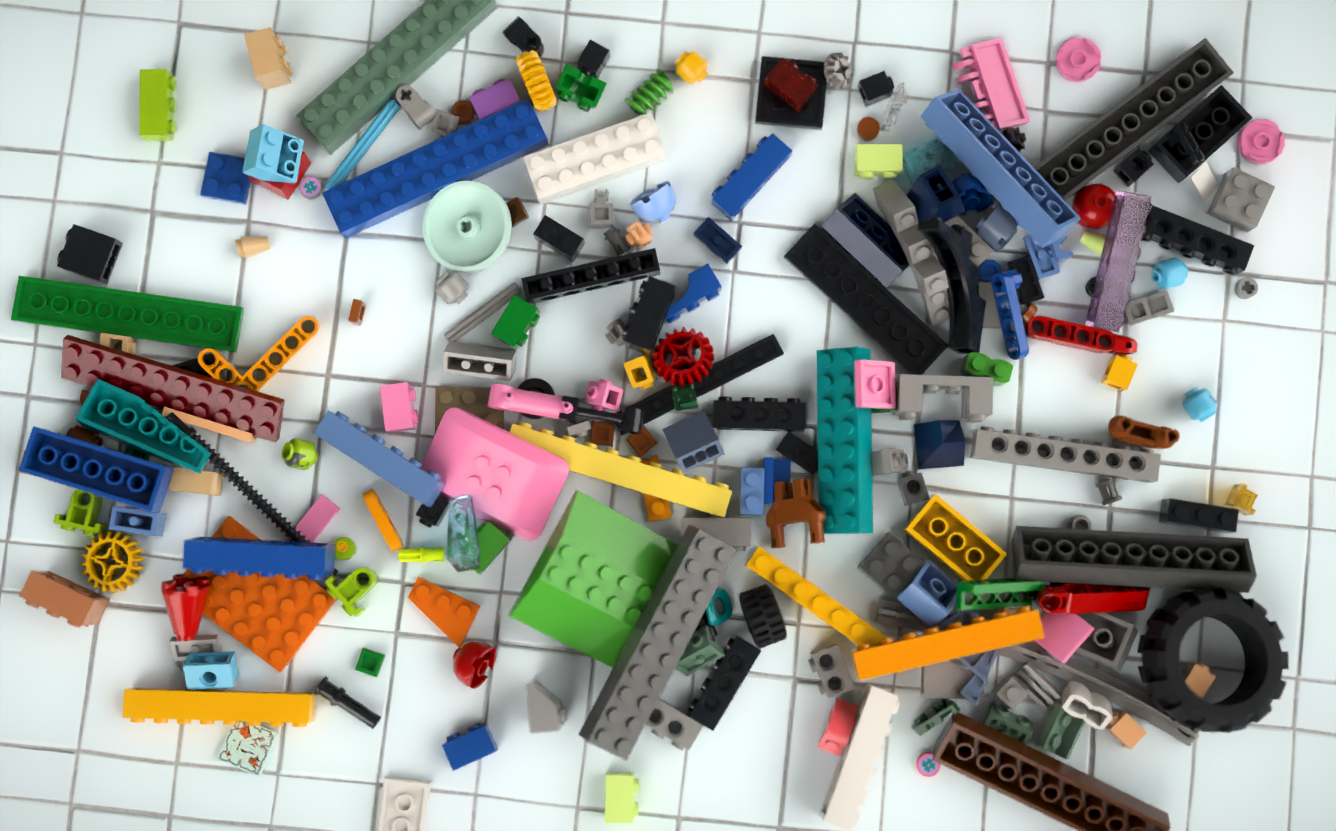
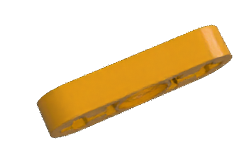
(383, 520)

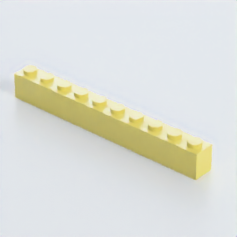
(630, 472)

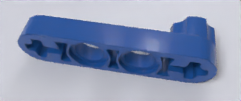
(1008, 282)

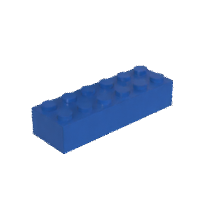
(96, 469)
(261, 556)

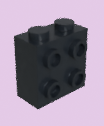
(89, 254)

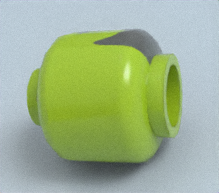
(299, 454)

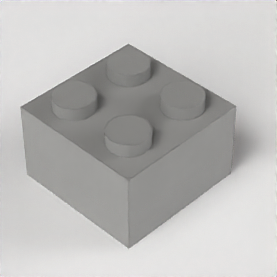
(1241, 199)

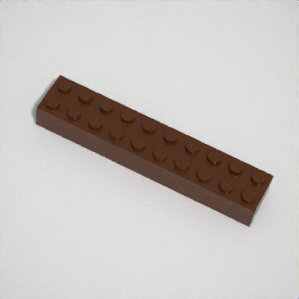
(1041, 780)

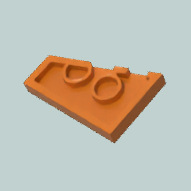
(445, 609)

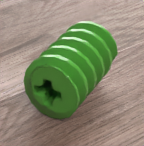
(650, 93)

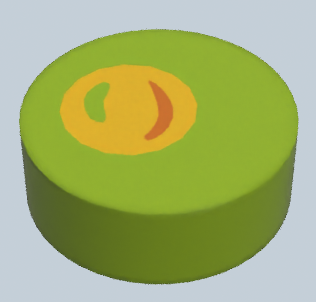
(345, 548)

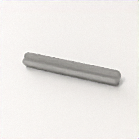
(482, 313)

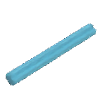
(363, 144)

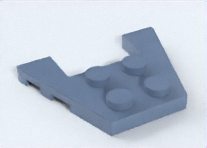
(978, 663)

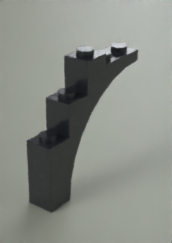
(966, 308)

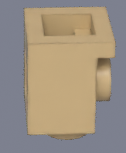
(113, 340)

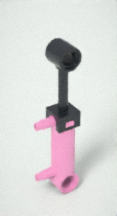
(558, 407)

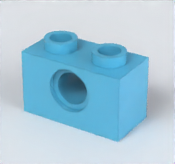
(211, 670)

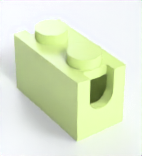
(878, 160)
(620, 797)

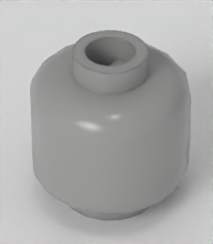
(451, 287)

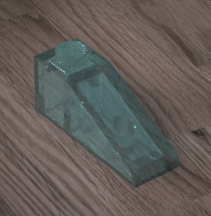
(462, 537)

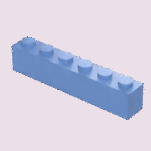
(380, 459)

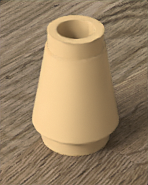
(252, 245)

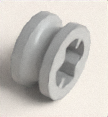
(1243, 294)

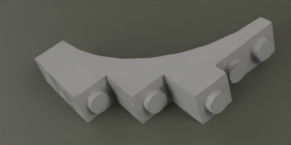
(925, 267)

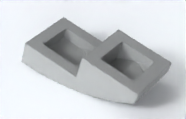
(1148, 307)

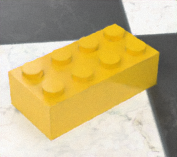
(954, 540)

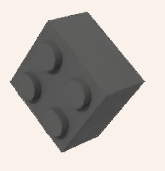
(891, 565)

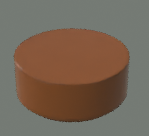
(464, 110)
(868, 129)
(1028, 312)

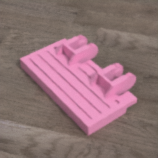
(995, 83)

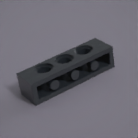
(794, 423)
(711, 716)

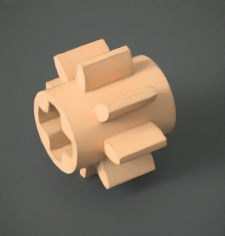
(639, 235)

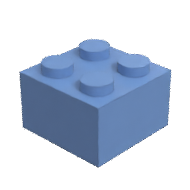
(929, 594)

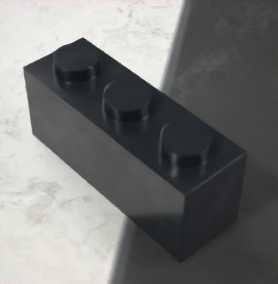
(1199, 515)

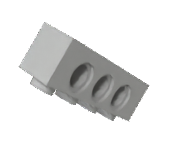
(688, 732)

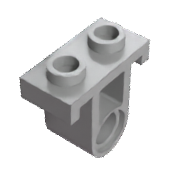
(889, 461)

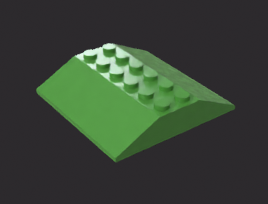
(593, 579)

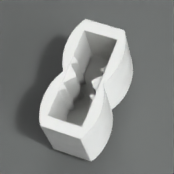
(1088, 705)

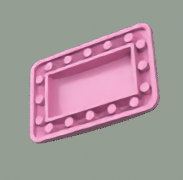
(504, 474)

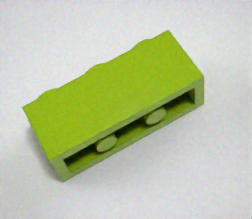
(156, 105)

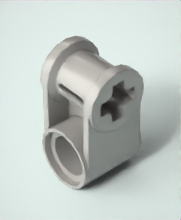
(416, 109)

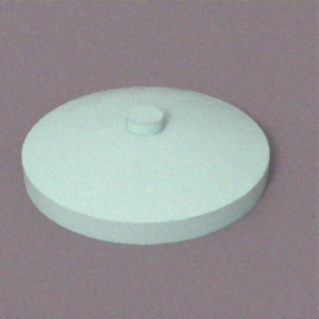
(467, 226)

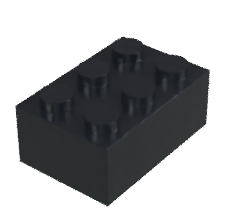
(648, 315)

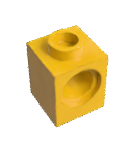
(1119, 372)

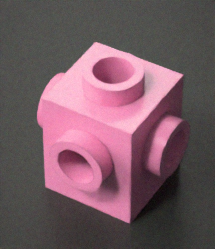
(603, 395)

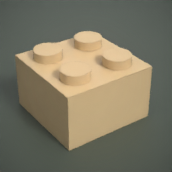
(268, 58)

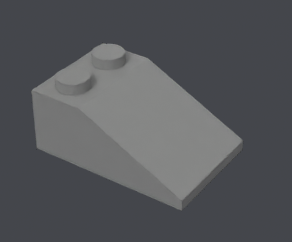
(1109, 641)

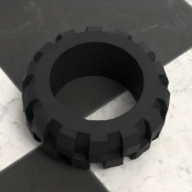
(1261, 649)

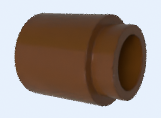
(85, 435)

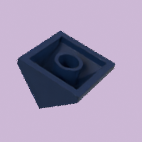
(939, 444)

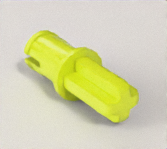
(421, 555)

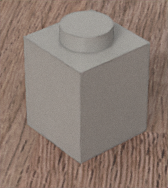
(1010, 692)

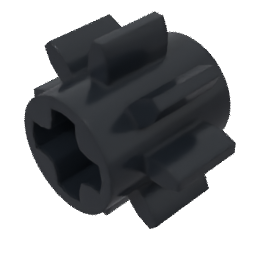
(1015, 137)

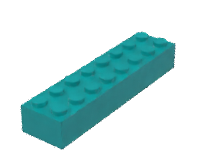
(843, 444)

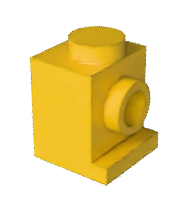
(633, 370)

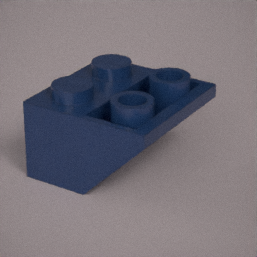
(935, 196)

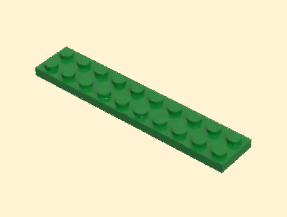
(127, 314)

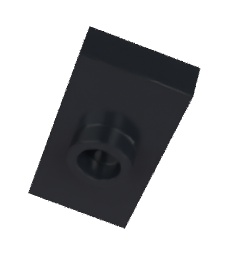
(1030, 287)
(799, 452)

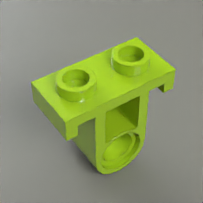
(82, 515)
(351, 590)

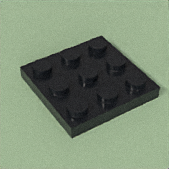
(777, 112)

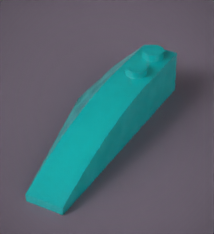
(139, 426)

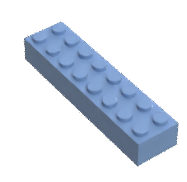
(1000, 167)

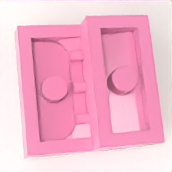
(1063, 634)

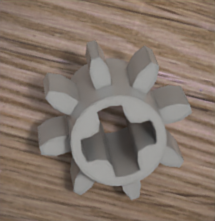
(615, 331)

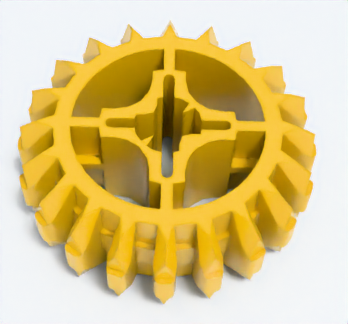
(536, 80)
(115, 553)

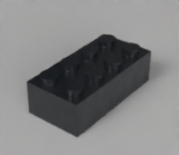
(1211, 125)

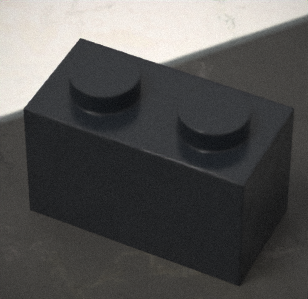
(559, 238)

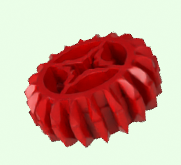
(683, 345)

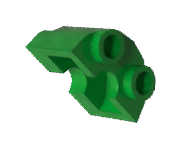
(579, 88)

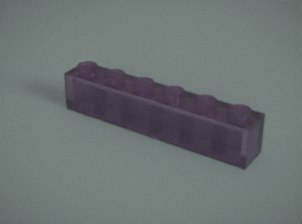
(1118, 260)

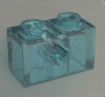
(934, 150)

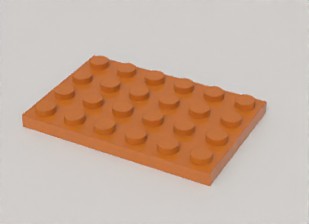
(264, 612)

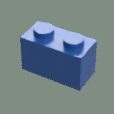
(469, 746)

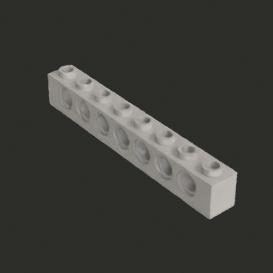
(1147, 461)

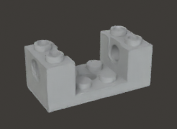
(976, 394)

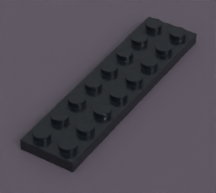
(865, 301)

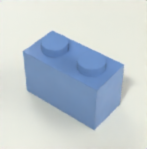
(751, 491)
(137, 521)

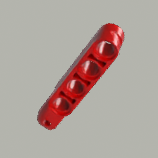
(1116, 343)
(1092, 598)

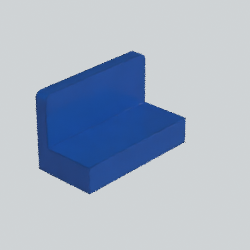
(774, 471)

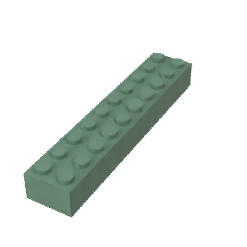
(389, 65)

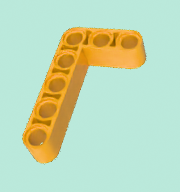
(264, 362)

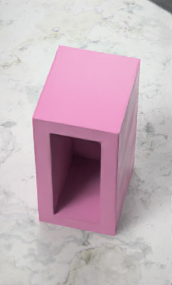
(398, 407)

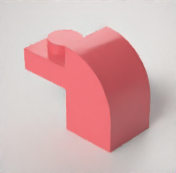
(839, 726)

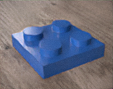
(225, 179)

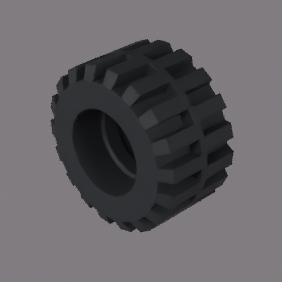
(763, 616)

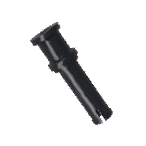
(338, 697)

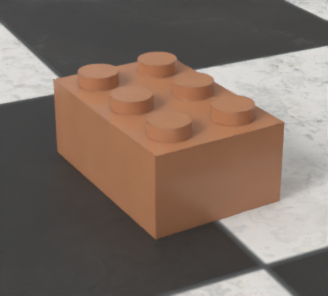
(64, 598)

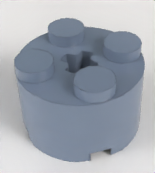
(997, 228)

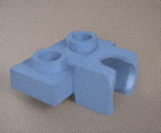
(1046, 258)

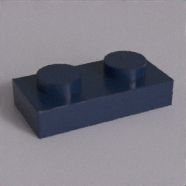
(717, 240)

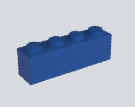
(751, 177)

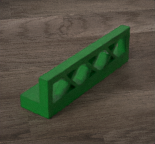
(995, 588)

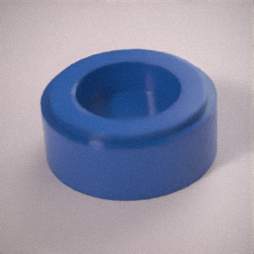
(988, 269)

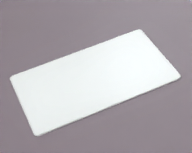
(1205, 181)

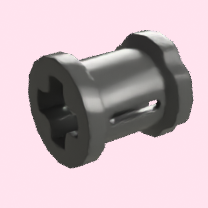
(1112, 489)

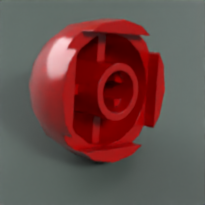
(1094, 205)
(472, 662)

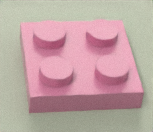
(875, 384)

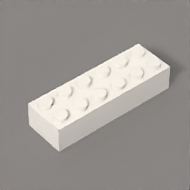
(595, 158)
(858, 758)

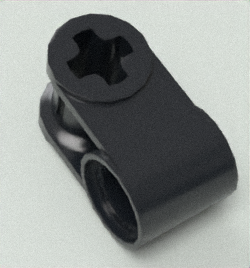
(523, 36)

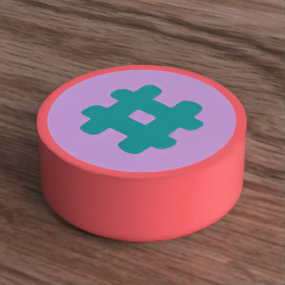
(926, 765)

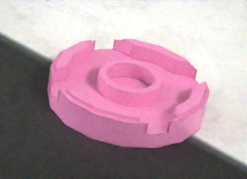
(1078, 59)
(1261, 141)

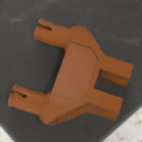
(1142, 434)
(795, 509)

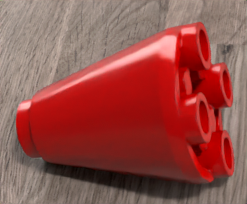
(185, 604)

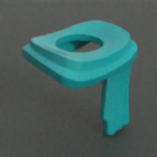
(713, 617)

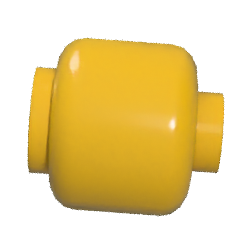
(691, 67)

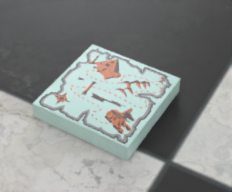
(248, 747)

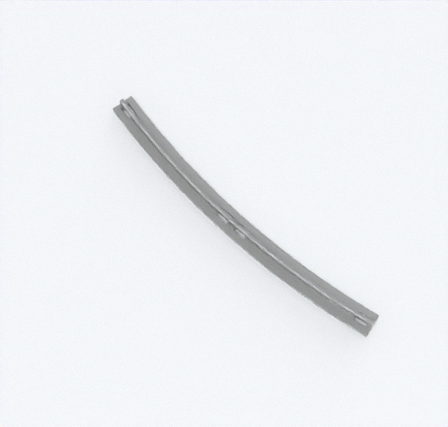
(1072, 670)

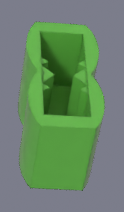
(980, 365)

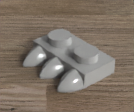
(200, 644)

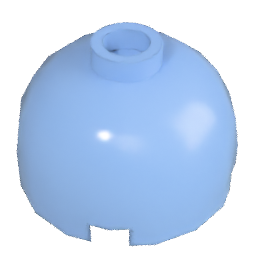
(655, 203)

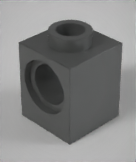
(911, 498)

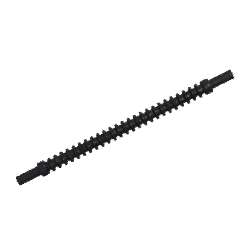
(243, 485)

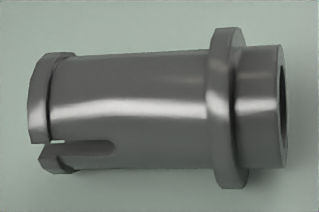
(615, 240)

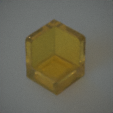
(1242, 499)

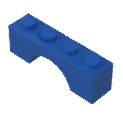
(702, 286)

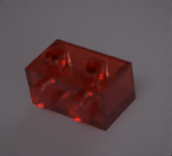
(791, 84)

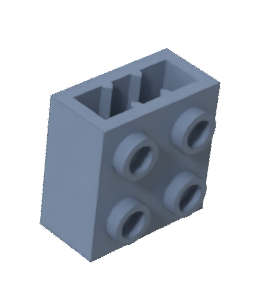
(693, 441)

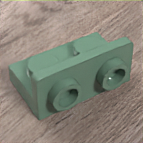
(699, 652)
(1008, 723)
(1060, 732)

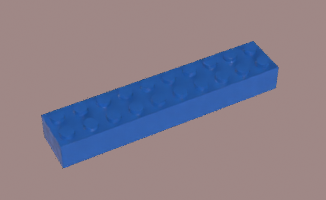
(432, 167)

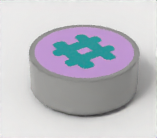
(311, 187)

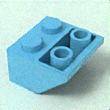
(273, 155)

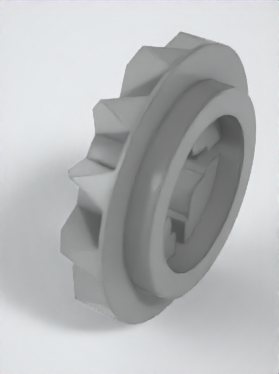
(832, 64)

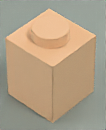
(1198, 678)
(1125, 729)

